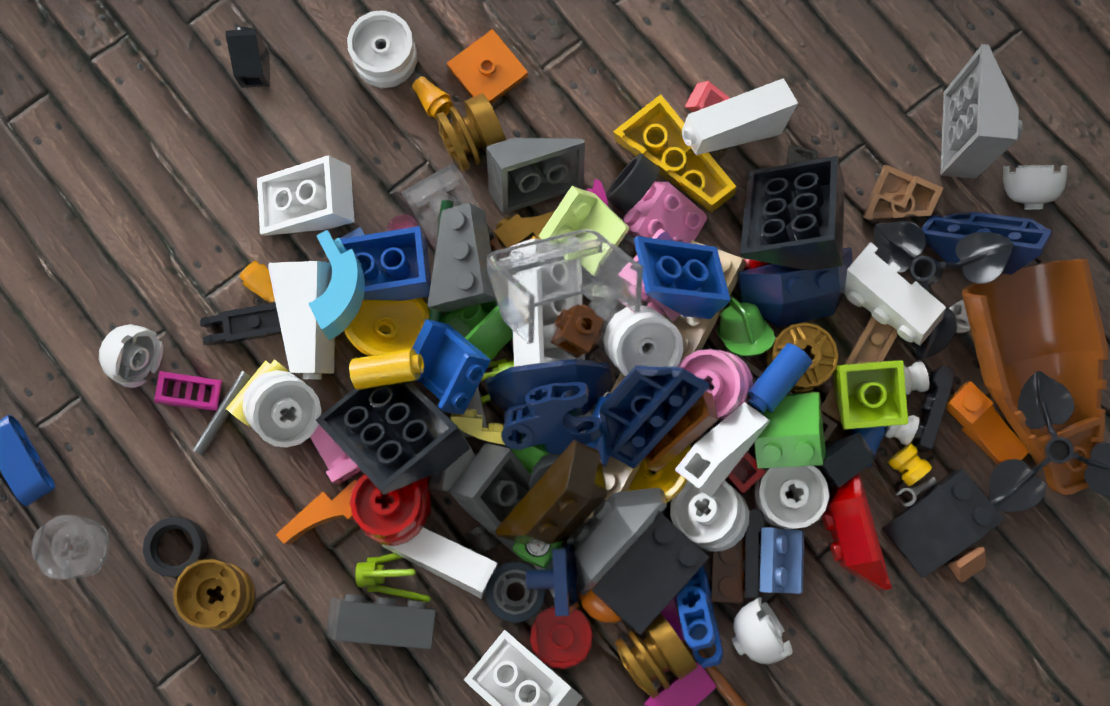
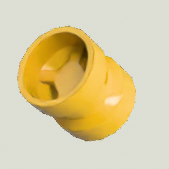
(909, 464)

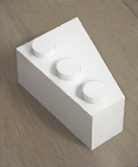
(891, 297)

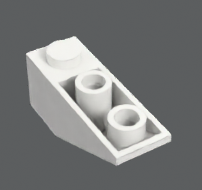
(722, 448)

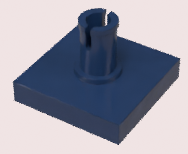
(560, 578)

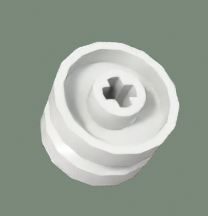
(382, 49)
(642, 340)
(281, 408)
(803, 509)
(712, 521)

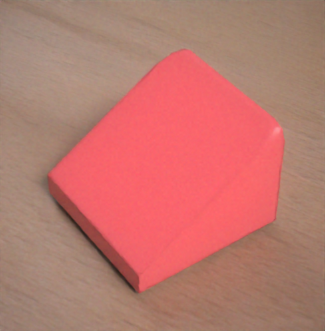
(705, 95)

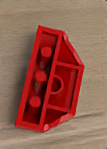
(855, 534)

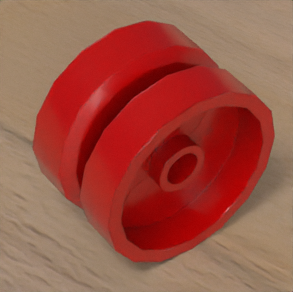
(393, 525)

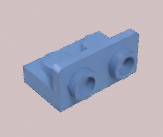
(782, 560)

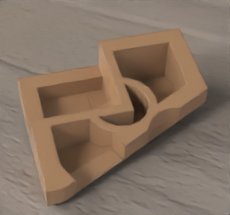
(901, 196)

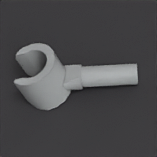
(916, 490)

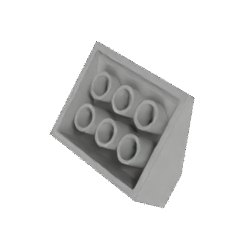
(977, 117)

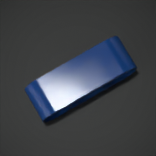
(22, 464)

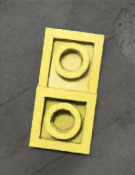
(472, 425)

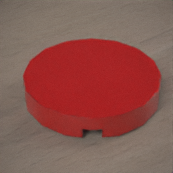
(561, 639)

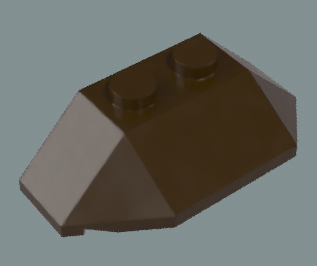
(559, 499)

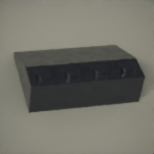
(795, 215)
(393, 434)

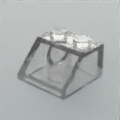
(426, 196)

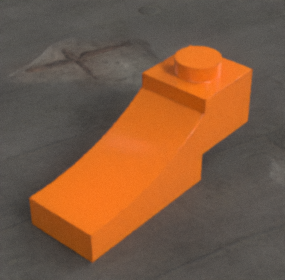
(984, 424)
(319, 511)

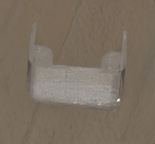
(558, 270)

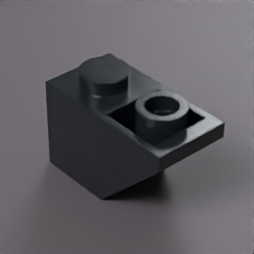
(248, 57)

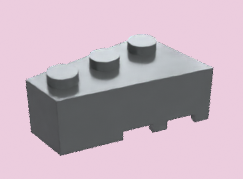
(461, 260)
(380, 622)

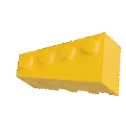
(658, 136)

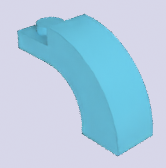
(346, 290)

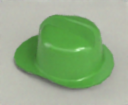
(744, 329)

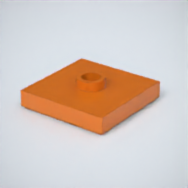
(487, 68)

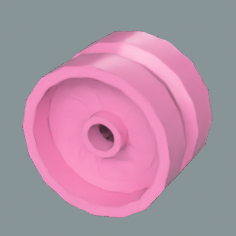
(727, 374)

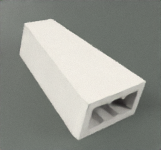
(740, 119)
(304, 341)
(448, 561)

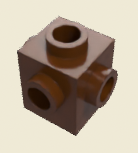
(577, 330)

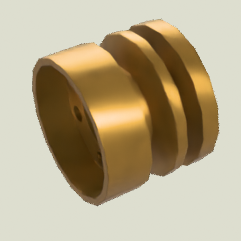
(470, 132)
(817, 345)
(197, 598)
(655, 656)

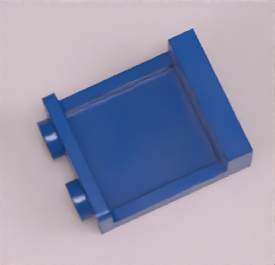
(450, 365)

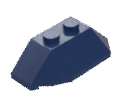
(1026, 234)
(794, 294)
(514, 383)
(646, 408)

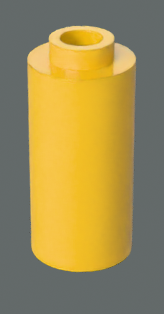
(386, 369)

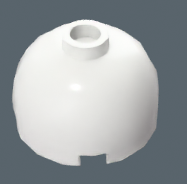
(1034, 184)
(130, 354)
(760, 634)

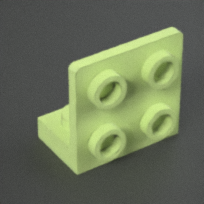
(585, 211)

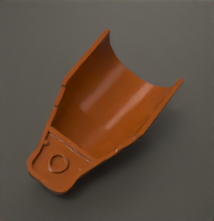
(1049, 324)

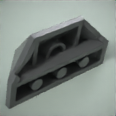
(613, 531)

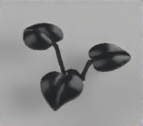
(980, 254)
(1045, 403)

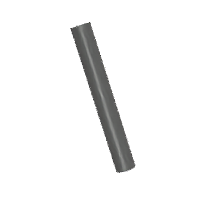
(220, 415)

